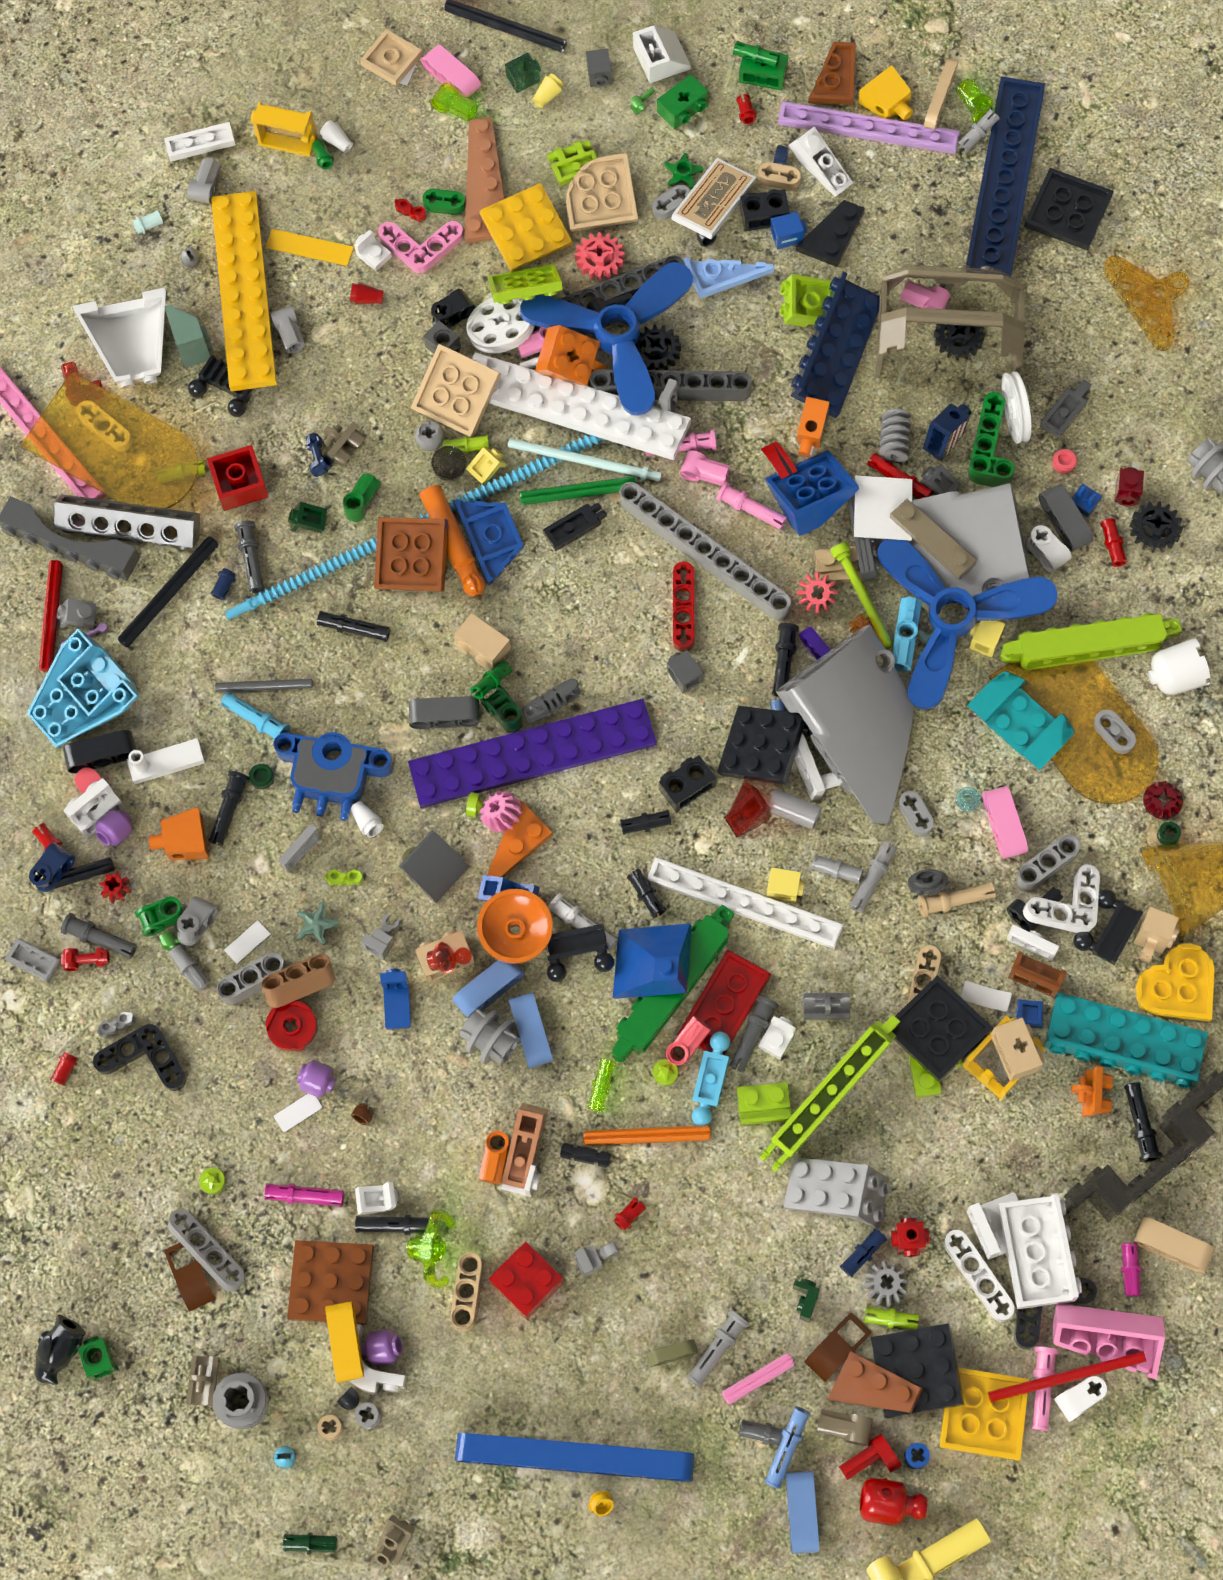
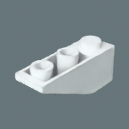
(820, 161)

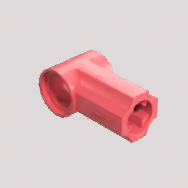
(689, 1040)

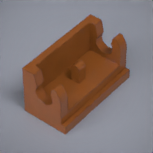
(1037, 975)

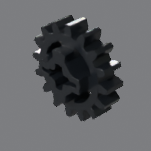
(959, 339)
(656, 347)
(1166, 525)

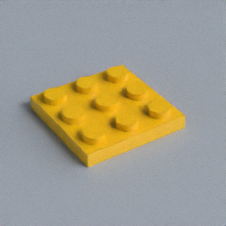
(525, 227)
(983, 1425)

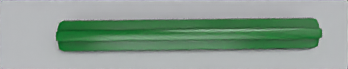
(573, 491)

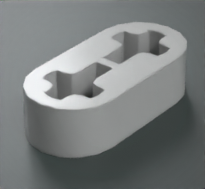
(670, 201)
(920, 810)

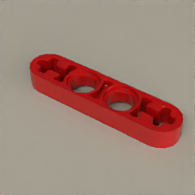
(683, 606)

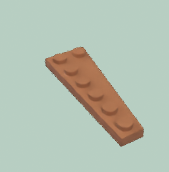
(483, 178)

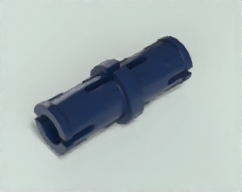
(863, 1252)

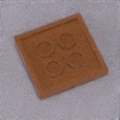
(411, 554)
(329, 1276)

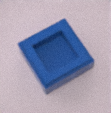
(1031, 1012)

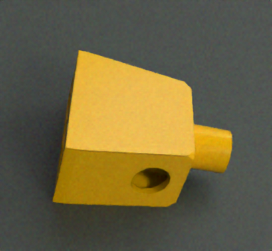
(887, 95)

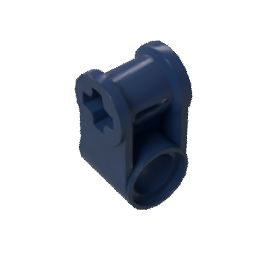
(51, 865)

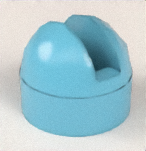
(285, 1463)

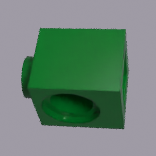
(104, 1366)

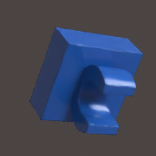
(1086, 499)

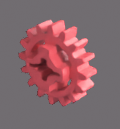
(599, 256)

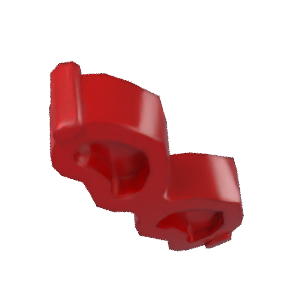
(406, 209)

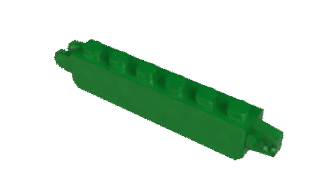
(654, 1012)

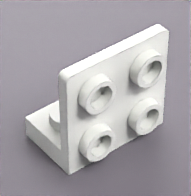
(988, 1225)

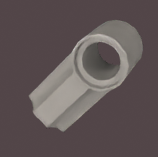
(204, 184)
(287, 326)

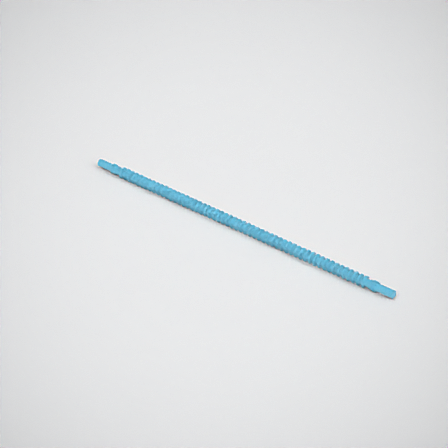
(368, 547)

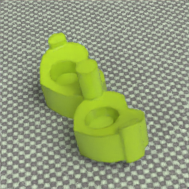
(335, 877)

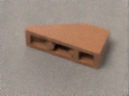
(524, 1144)

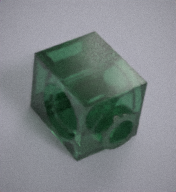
(523, 72)

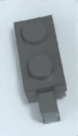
(1066, 409)

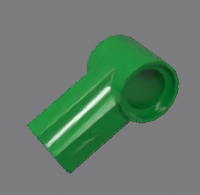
(360, 496)

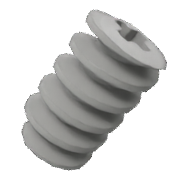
(895, 435)

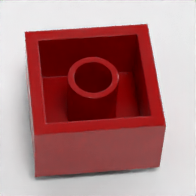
(237, 477)
(526, 1280)

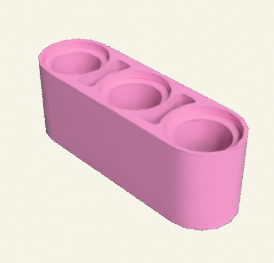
(450, 70)
(1005, 822)

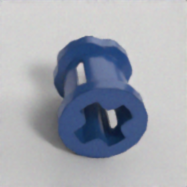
(925, 1456)

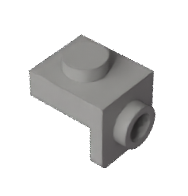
(76, 613)

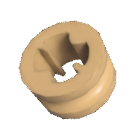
(329, 1419)

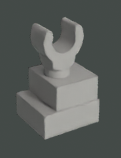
(380, 941)
(590, 1260)

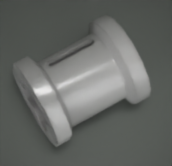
(365, 1407)

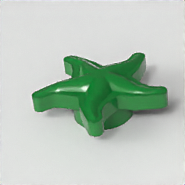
(682, 171)

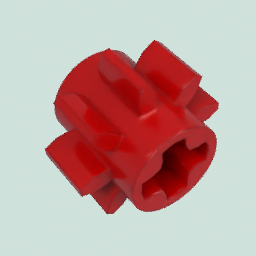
(111, 882)

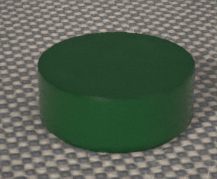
(261, 776)

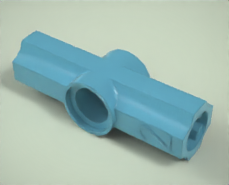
(907, 621)

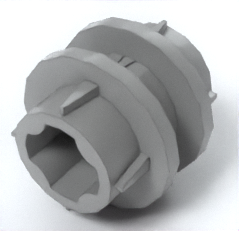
(1208, 462)
(489, 1036)
(228, 1389)

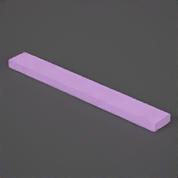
(868, 127)

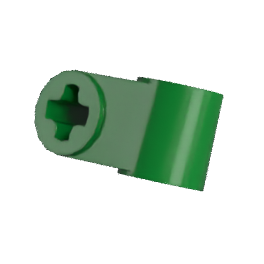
(158, 915)

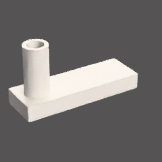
(164, 761)
(812, 780)

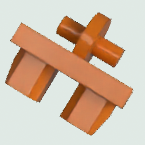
(1090, 1092)

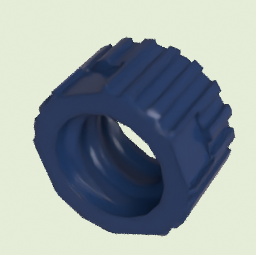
(781, 155)

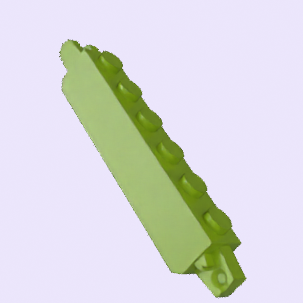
(1090, 641)
(832, 1091)

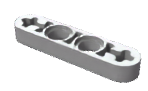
(209, 1247)

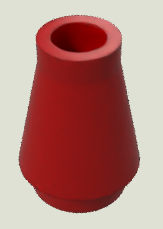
(365, 294)

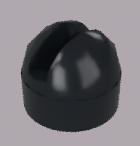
(704, 241)
(349, 1399)

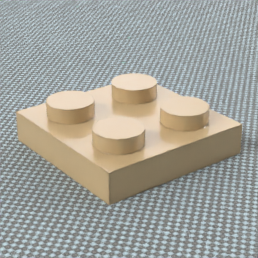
(391, 57)

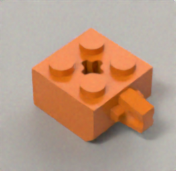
(568, 356)

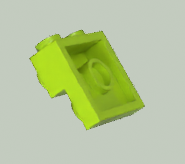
(803, 299)

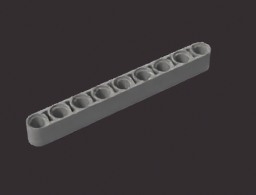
(710, 560)

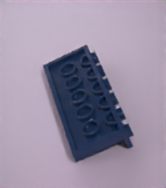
(836, 344)

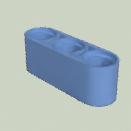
(487, 987)
(530, 1030)
(802, 1512)

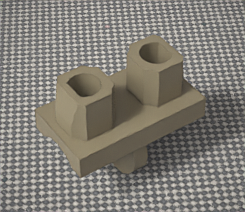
(350, 436)
(202, 1380)
(393, 1542)

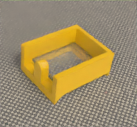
(284, 129)
(988, 1068)

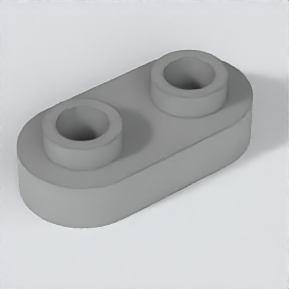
(1117, 731)

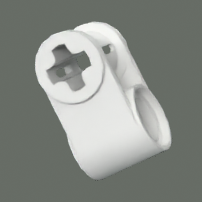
(1047, 548)
(1078, 1400)

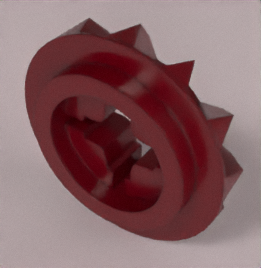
(1154, 805)

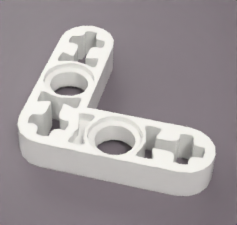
(1075, 911)

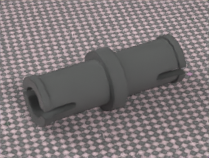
(761, 1432)

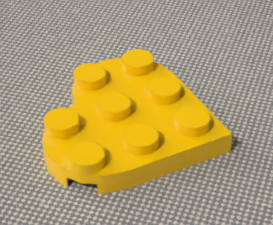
(1179, 986)

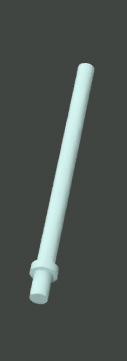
(643, 472)

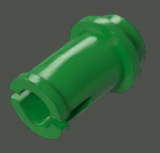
(324, 159)

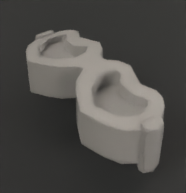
(109, 1028)

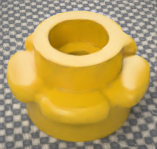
(601, 1503)

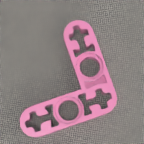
(418, 251)

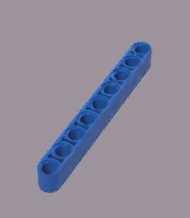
(574, 1457)

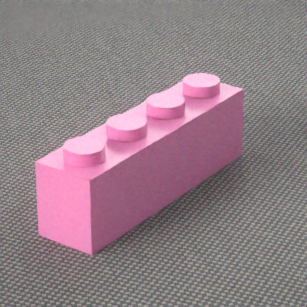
(1110, 1335)

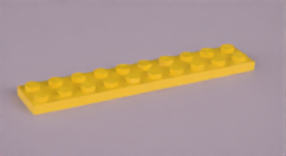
(243, 291)

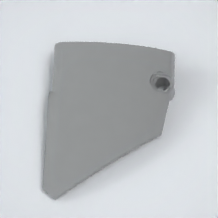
(987, 528)
(857, 718)

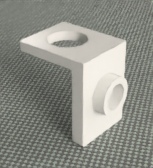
(531, 1184)

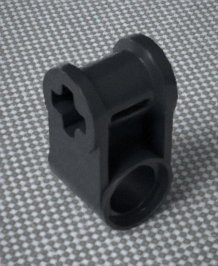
(453, 308)

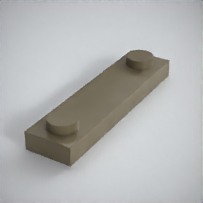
(933, 539)

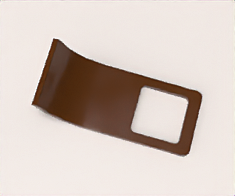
(190, 1281)
(834, 1350)

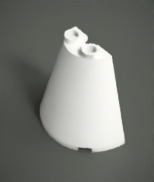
(128, 336)

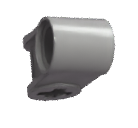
(195, 920)

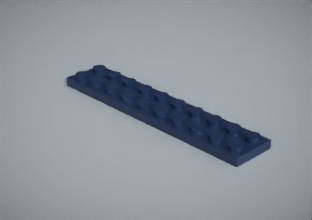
(1006, 175)

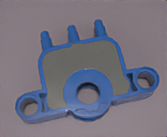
(330, 780)

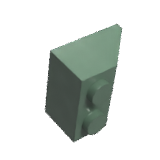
(189, 336)

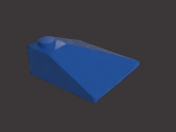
(812, 492)
(652, 961)

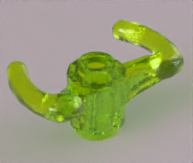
(431, 1247)

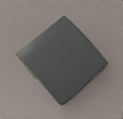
(434, 866)

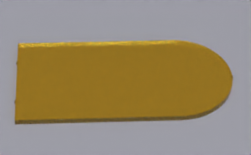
(114, 446)
(1086, 759)

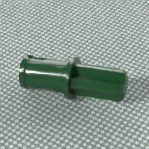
(310, 1543)

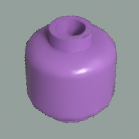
(113, 828)
(316, 1078)
(382, 1347)

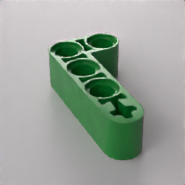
(988, 438)

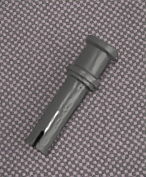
(248, 546)
(88, 932)
(757, 1023)

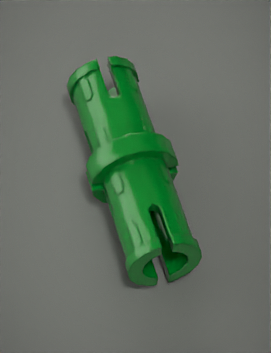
(756, 53)
(491, 679)

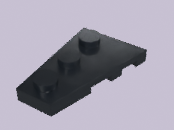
(832, 236)

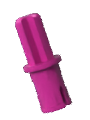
(1131, 1269)

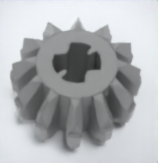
(895, 1287)

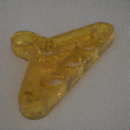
(1142, 289)

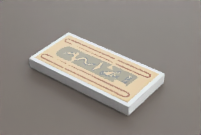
(713, 198)

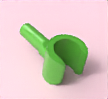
(637, 102)
(168, 941)

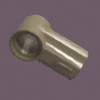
(851, 1427)

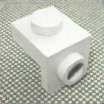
(376, 1198)

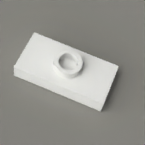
(1033, 942)

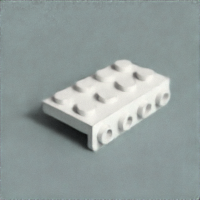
(1039, 1251)

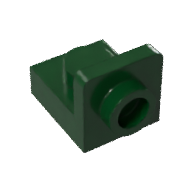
(307, 517)
(806, 1304)

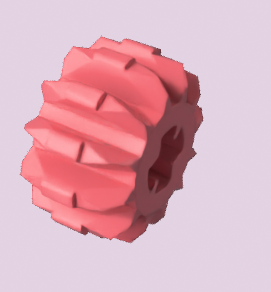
(825, 594)

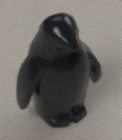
(57, 1349)

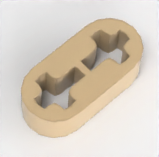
(779, 176)

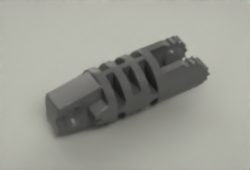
(552, 700)

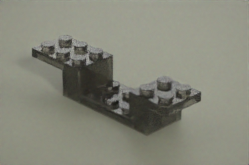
(1185, 1130)

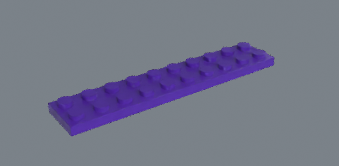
(532, 753)

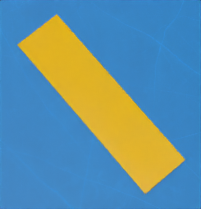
(309, 247)

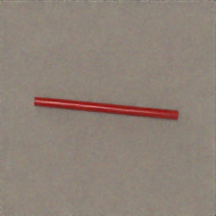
(1067, 1376)

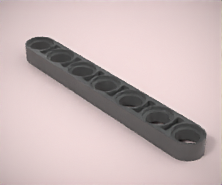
(619, 282)

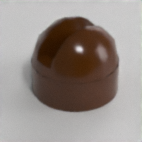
(363, 1114)

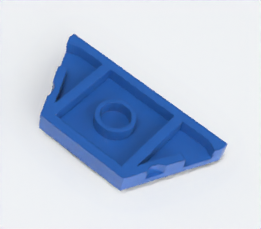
(490, 535)

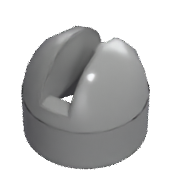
(186, 260)

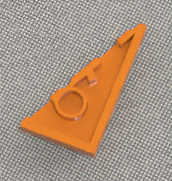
(519, 842)

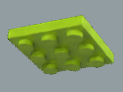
(525, 284)

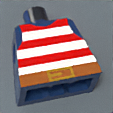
(952, 424)

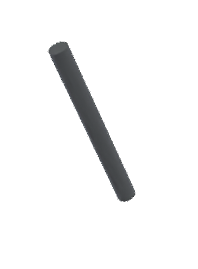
(263, 685)

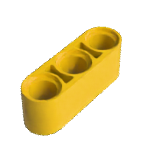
(344, 1342)

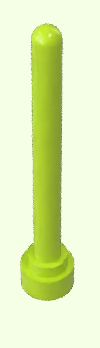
(842, 554)

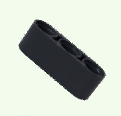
(99, 751)

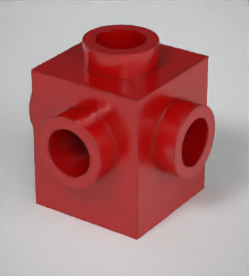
(906, 1246)

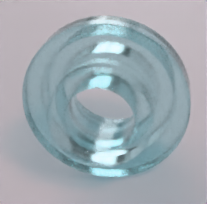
(964, 805)

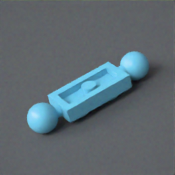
(711, 1079)

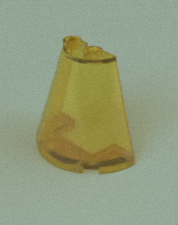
(1191, 879)

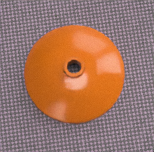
(509, 910)

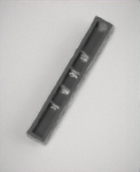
(865, 550)

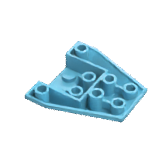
(80, 691)

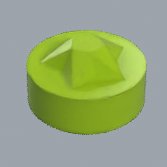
(474, 805)
(665, 1073)
(212, 1181)

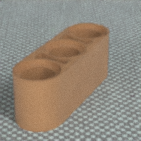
(298, 980)

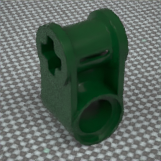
(500, 707)

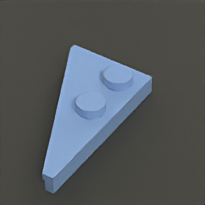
(717, 276)

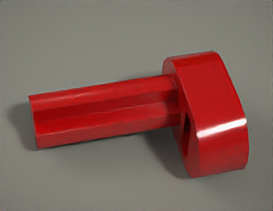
(878, 1449)

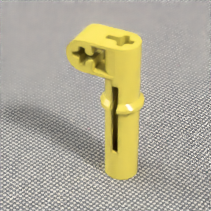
(933, 1558)

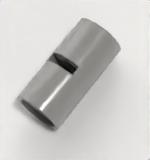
(794, 809)

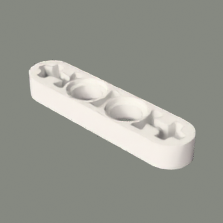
(982, 1273)

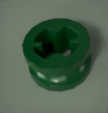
(1173, 827)

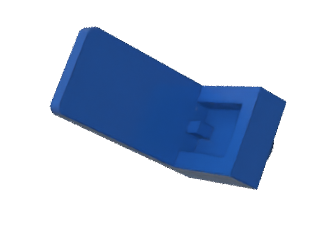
(396, 999)

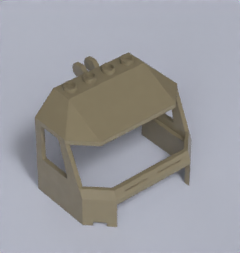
(893, 324)

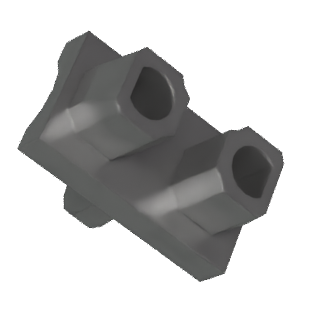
(826, 1006)

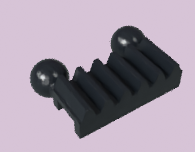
(216, 374)
(1116, 932)
(576, 943)

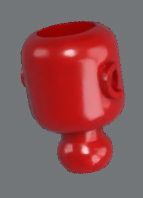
(888, 1503)

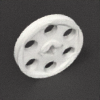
(497, 325)
(1016, 407)

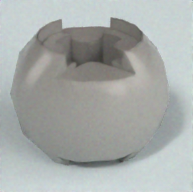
(432, 443)

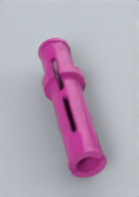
(297, 1194)

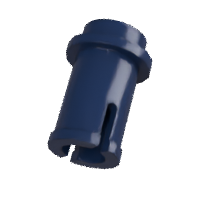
(223, 583)

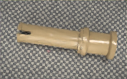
(944, 901)

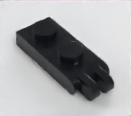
(574, 525)

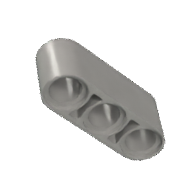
(1041, 872)
(239, 977)

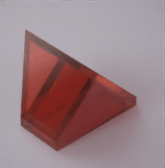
(747, 810)

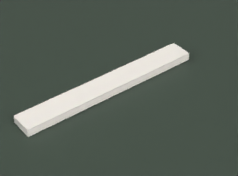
(745, 903)

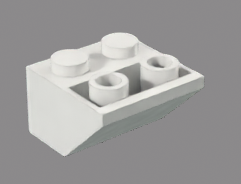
(659, 53)

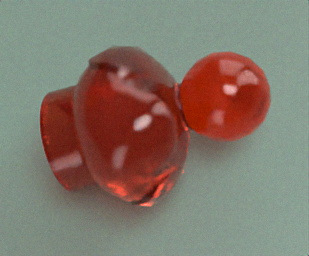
(445, 959)

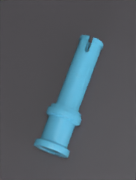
(264, 722)

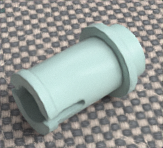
(147, 222)

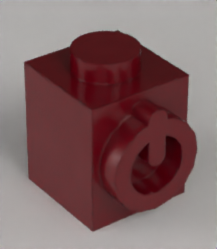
(1129, 486)

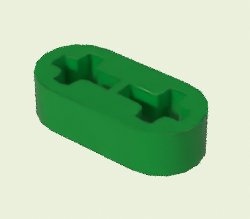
(444, 201)

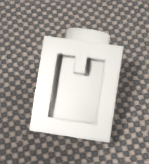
(371, 251)
(777, 1037)

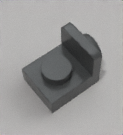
(939, 480)

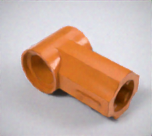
(494, 1160)

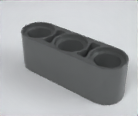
(1065, 517)
(444, 712)

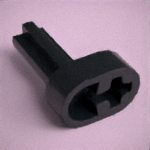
(1015, 909)

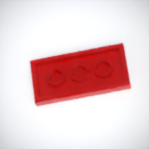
(728, 997)

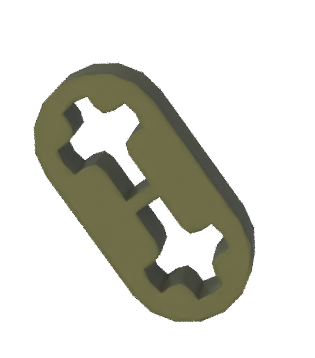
(672, 1353)

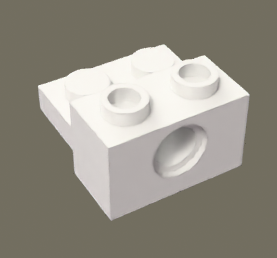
(96, 793)

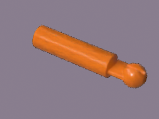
(457, 546)

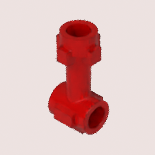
(71, 959)

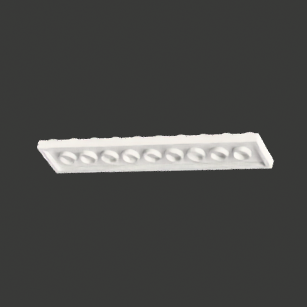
(585, 409)

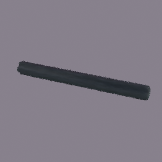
(505, 25)
(167, 592)

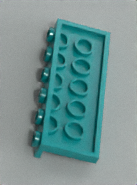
(1126, 1040)

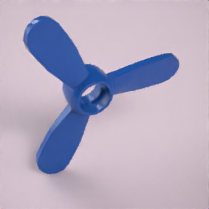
(629, 369)
(1003, 602)

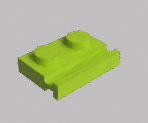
(763, 1103)

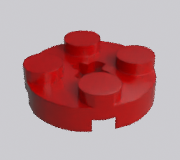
(297, 1039)

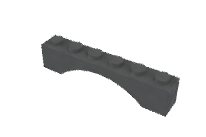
(108, 556)

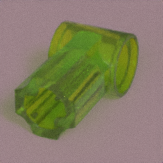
(974, 99)
(449, 100)

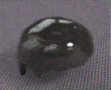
(448, 463)

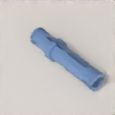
(798, 1418)

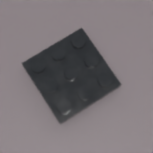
(1068, 209)
(761, 745)
(939, 1028)
(925, 1359)

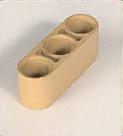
(1174, 1245)
(464, 1279)

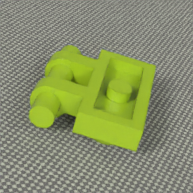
(567, 168)

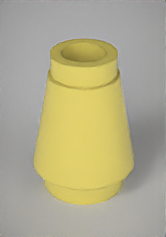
(548, 90)

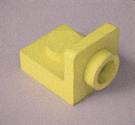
(486, 464)

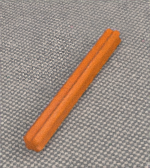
(646, 1135)

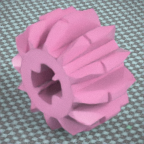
(501, 811)

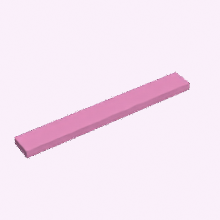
(26, 416)

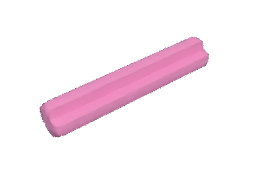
(758, 1378)

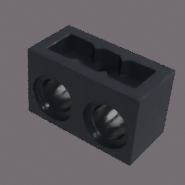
(763, 204)
(691, 787)

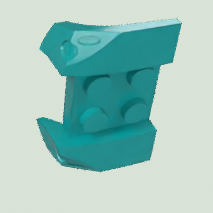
(1021, 719)

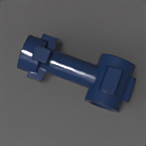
(321, 462)

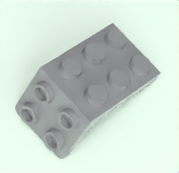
(837, 1190)

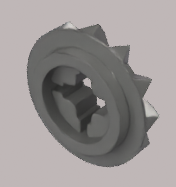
(928, 882)

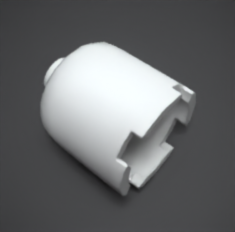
(1179, 668)

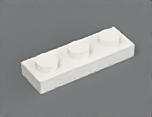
(199, 141)

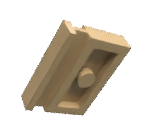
(828, 565)

